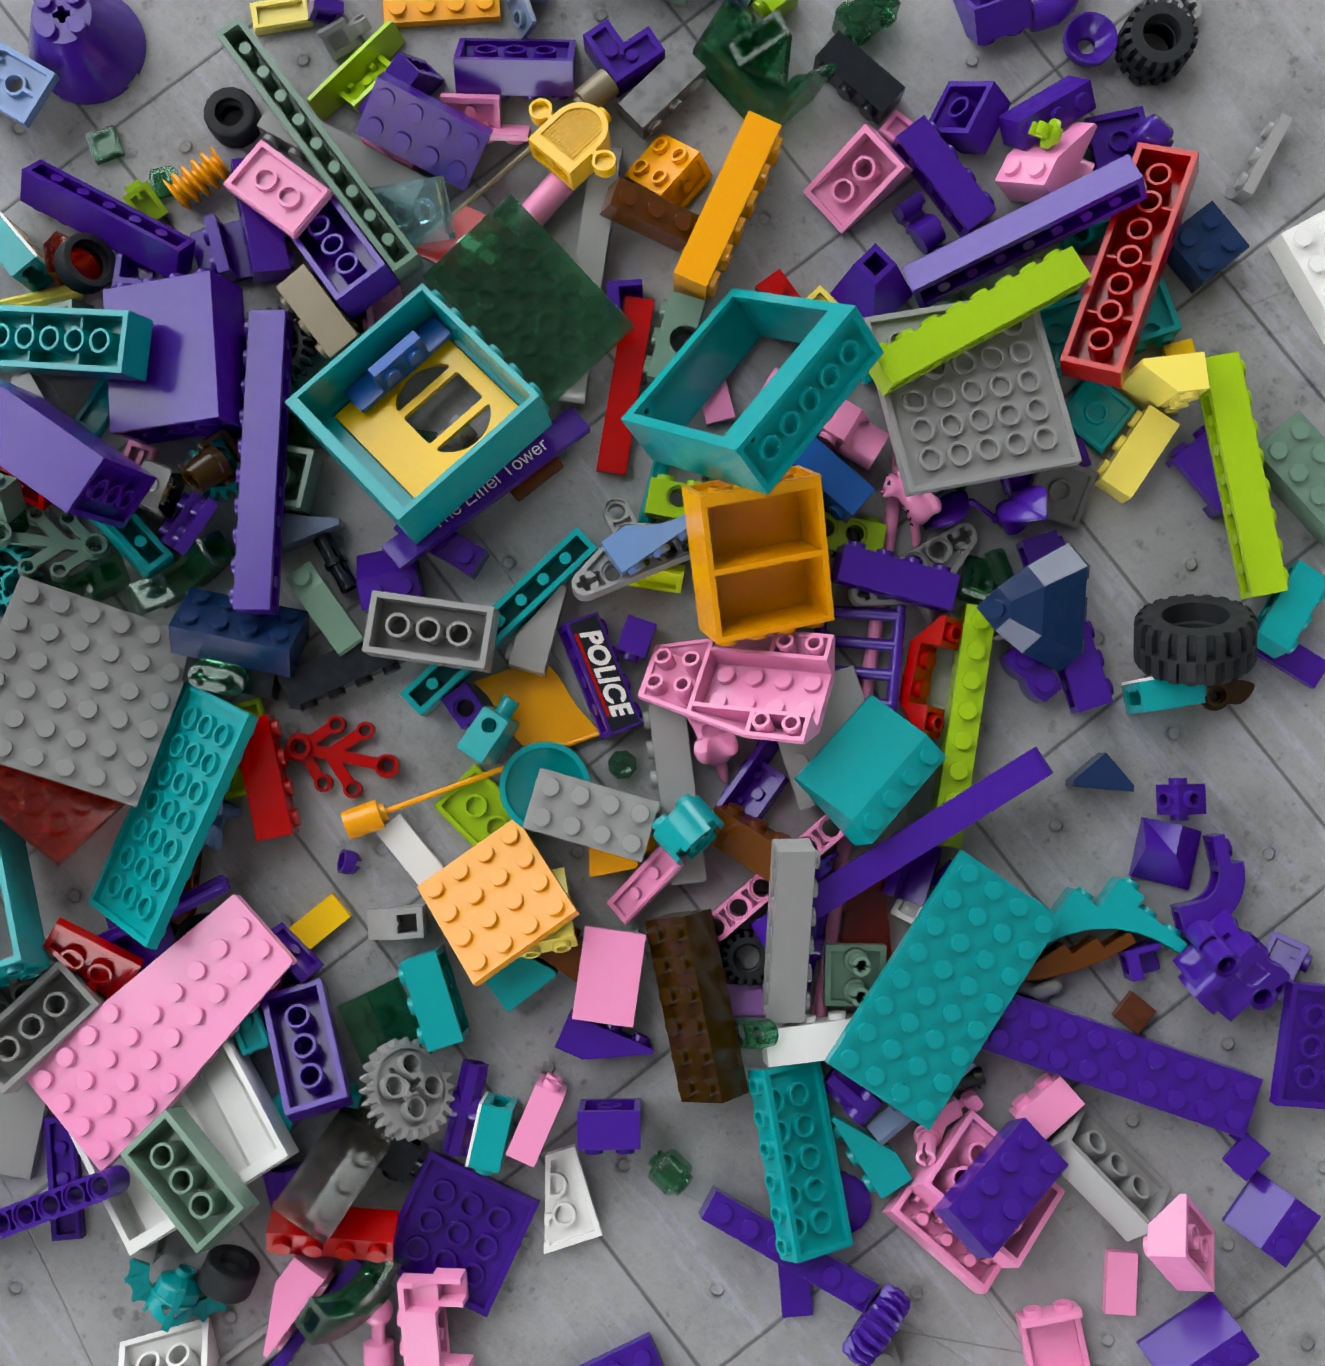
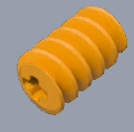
(198, 179)

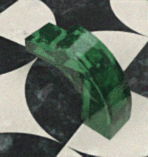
(195, 569)
(342, 1312)

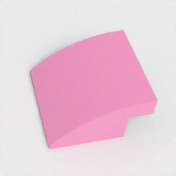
(914, 1203)

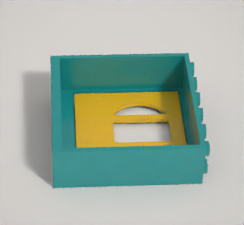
(432, 477)

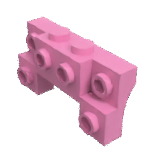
(424, 1316)

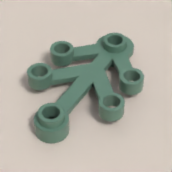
(55, 544)

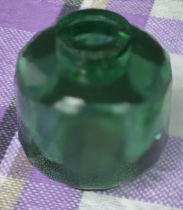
(670, 1172)

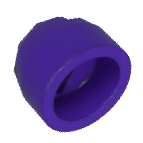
(347, 862)

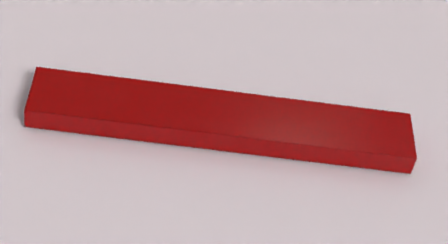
(625, 387)

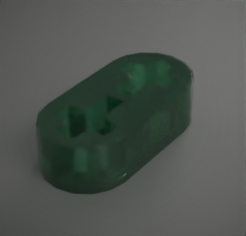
(218, 677)

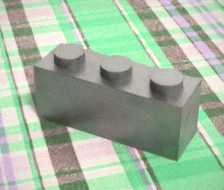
(662, 92)

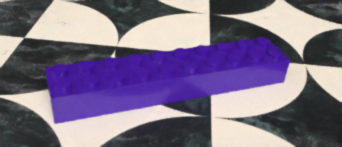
(1126, 1064)

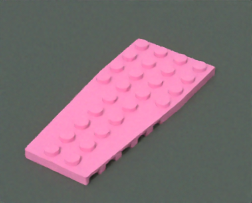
(160, 1030)

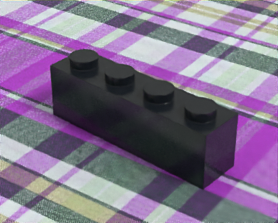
(331, 675)

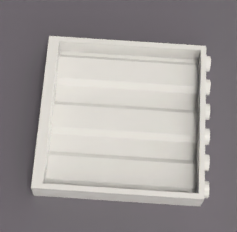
(236, 1117)

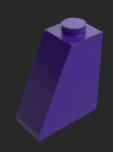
(413, 72)

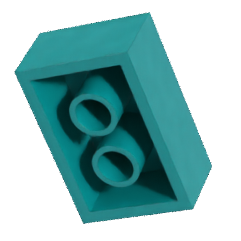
(434, 998)

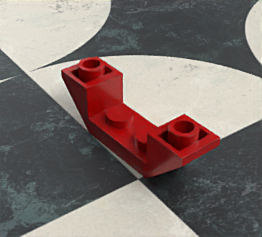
(921, 659)

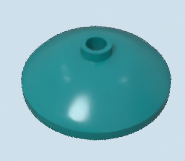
(522, 771)

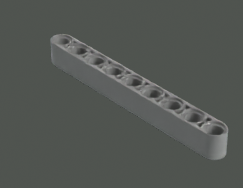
(593, 249)

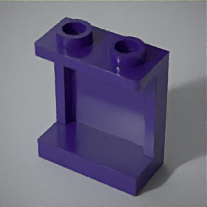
(1197, 468)

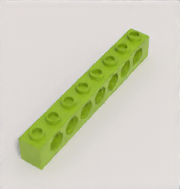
(660, 508)

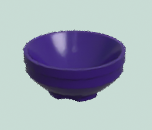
(1095, 29)

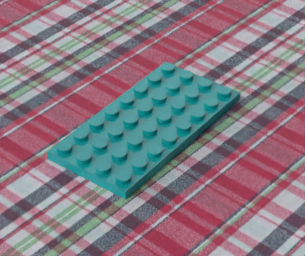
(174, 815)
(943, 990)

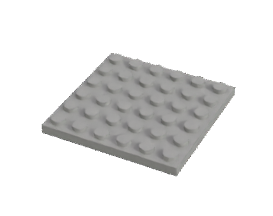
(979, 414)
(84, 691)

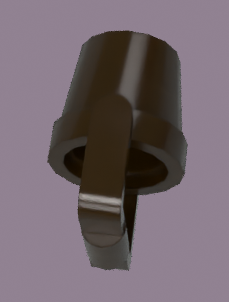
(210, 465)

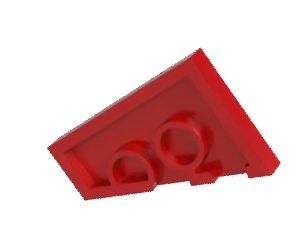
(96, 959)

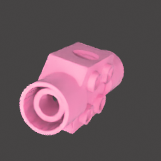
(851, 434)

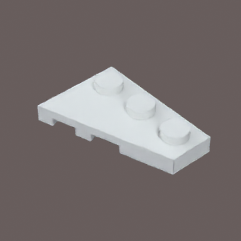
(569, 1206)

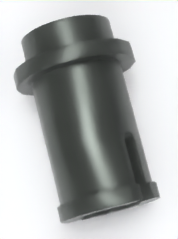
(972, 1079)

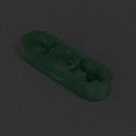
(751, 1026)

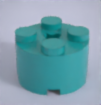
(687, 828)

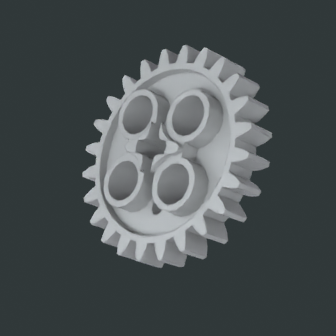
(406, 1089)

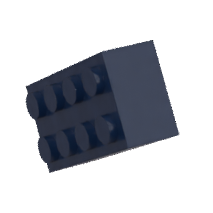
(214, 631)

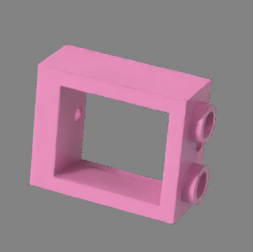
(537, 1119)

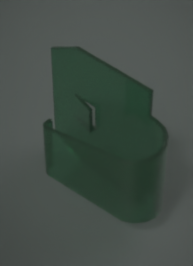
(156, 180)

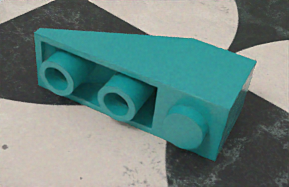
(880, 1163)

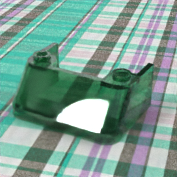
(742, 89)

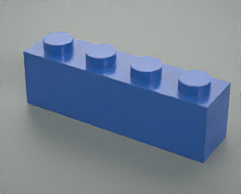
(841, 486)

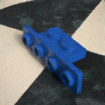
(398, 364)

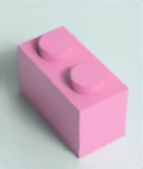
(1047, 1104)

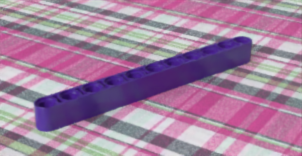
(924, 834)

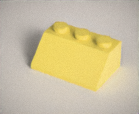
(1167, 381)

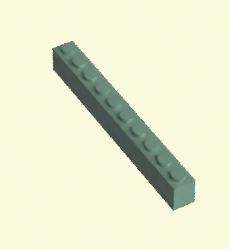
(319, 149)

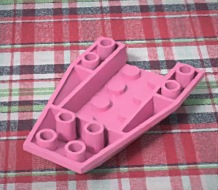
(750, 689)

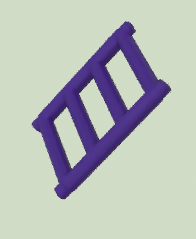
(894, 645)

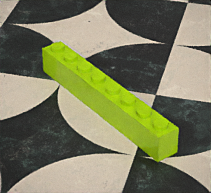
(978, 319)
(1241, 479)
(963, 711)

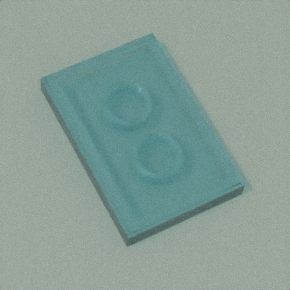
(418, 209)

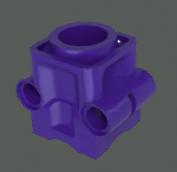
(1228, 967)

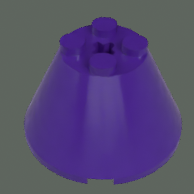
(88, 45)

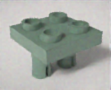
(850, 971)

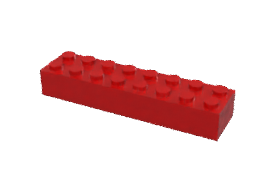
(1129, 269)

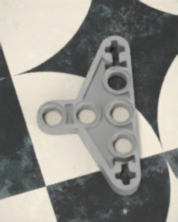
(923, 552)
(601, 563)

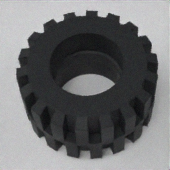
(1172, 26)

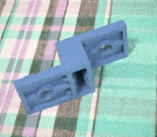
(37, 85)

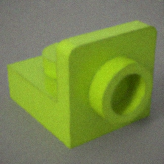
(144, 199)

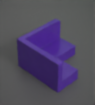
(624, 61)

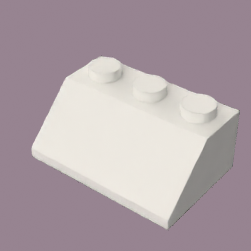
(181, 1346)

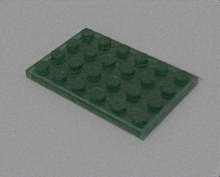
(529, 299)

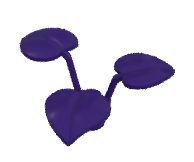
(1012, 513)

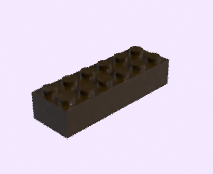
(696, 1007)

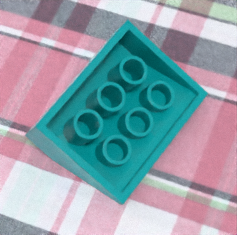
(869, 770)

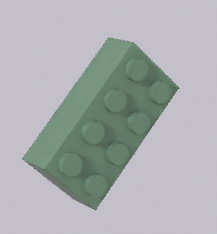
(1297, 470)
(189, 1179)

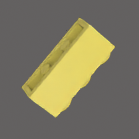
(1135, 453)

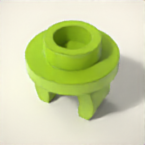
(1049, 133)

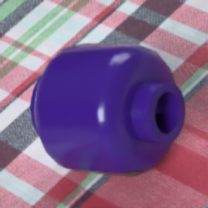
(1151, 131)

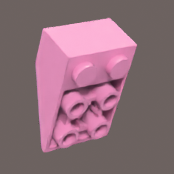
(300, 1280)

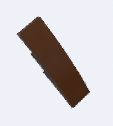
(1060, 960)

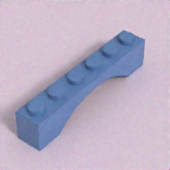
(636, 543)

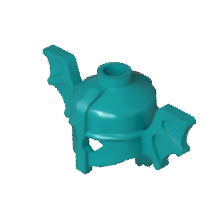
(173, 1291)

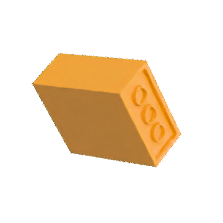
(759, 557)

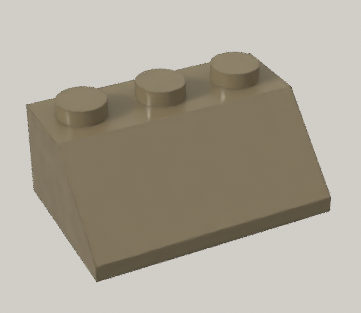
(318, 312)

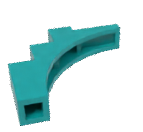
(1112, 909)

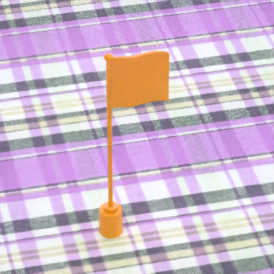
(544, 716)

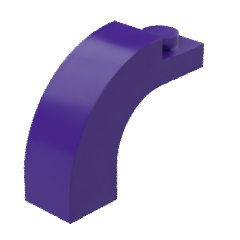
(1223, 888)

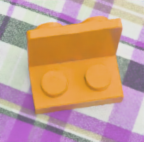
(670, 170)

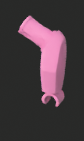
(930, 1139)

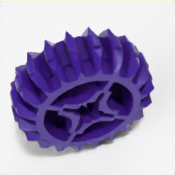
(876, 1325)

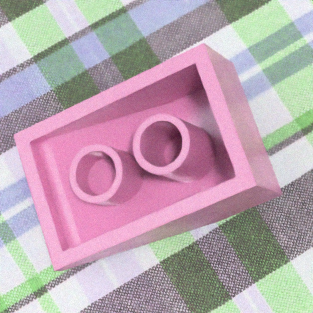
(1039, 171)
(857, 179)

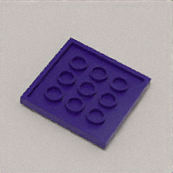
(1300, 1048)
(462, 1223)

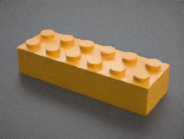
(727, 207)

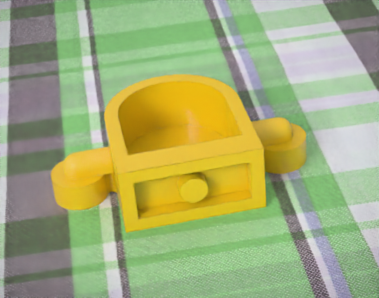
(572, 141)

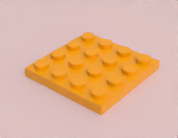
(497, 901)

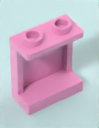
(1053, 1334)

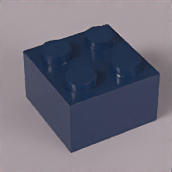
(1204, 247)

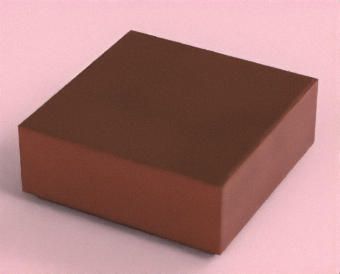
(1133, 1012)

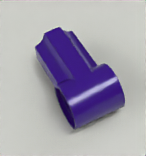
(856, 1100)

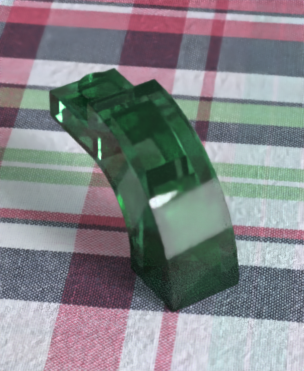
(98, 580)

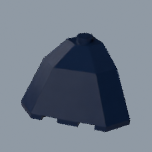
(1043, 608)

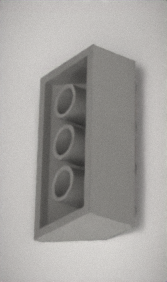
(1109, 1173)

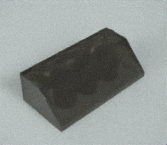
(334, 1172)

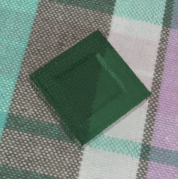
(105, 144)

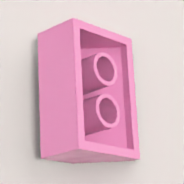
(1182, 1246)

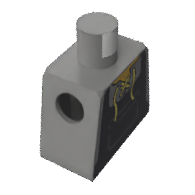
(164, 493)

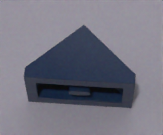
(1100, 773)

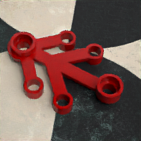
(337, 755)

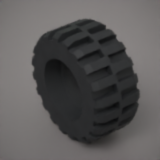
(1195, 640)

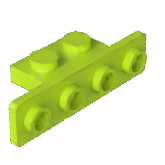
(358, 74)

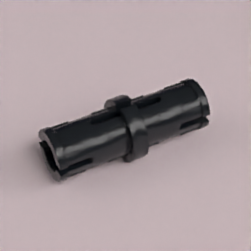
(335, 563)

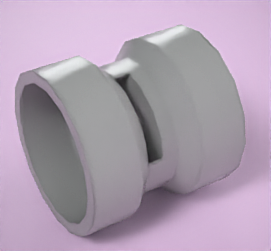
(461, 438)

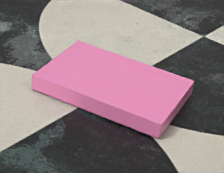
(278, 189)
(609, 976)

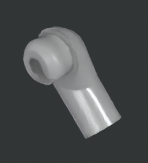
(1042, 991)

